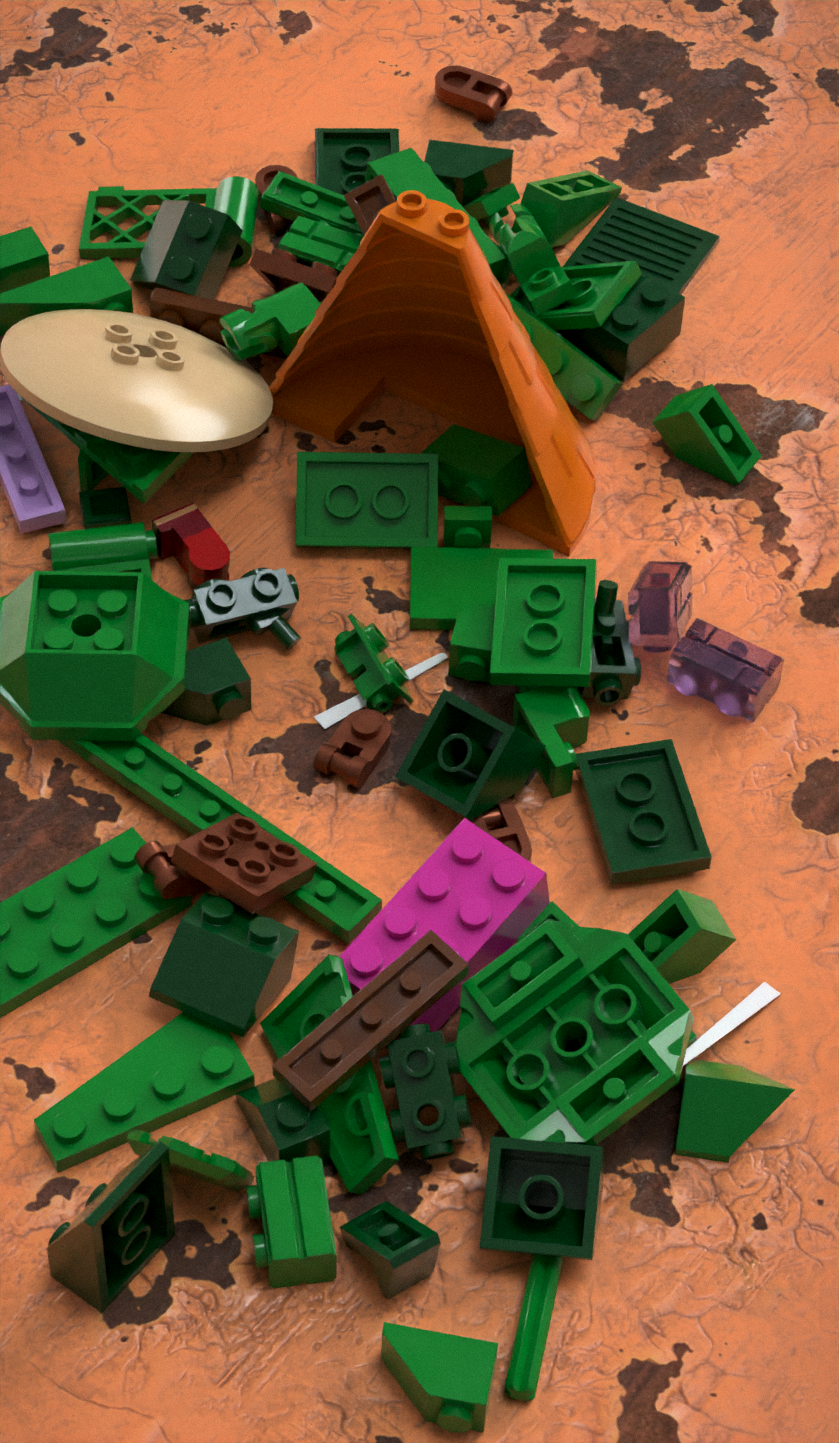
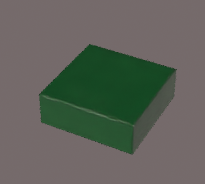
(104, 507)

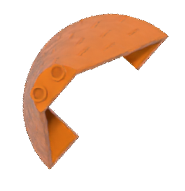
(438, 330)

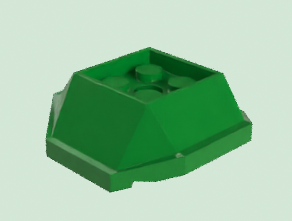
(91, 654)
(562, 988)

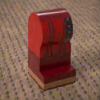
(193, 544)

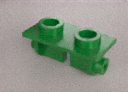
(384, 677)

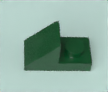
(396, 1246)

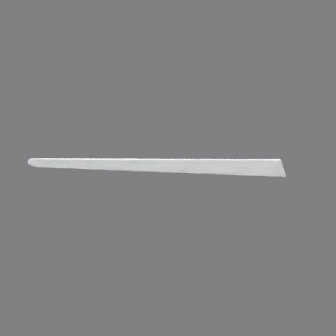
(355, 703)
(745, 1009)

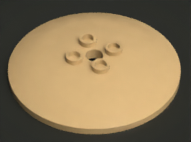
(135, 380)

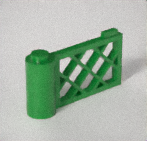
(233, 196)
(104, 549)

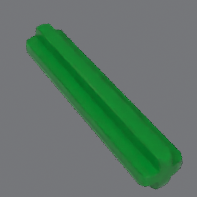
(533, 1327)

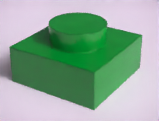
(493, 202)
(467, 526)

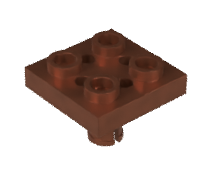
(282, 271)
(244, 862)

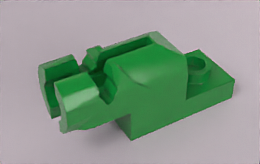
(532, 261)
(274, 322)
(559, 721)

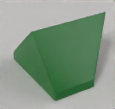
(723, 1108)

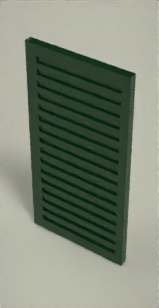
(658, 244)

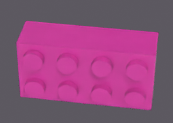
(469, 895)

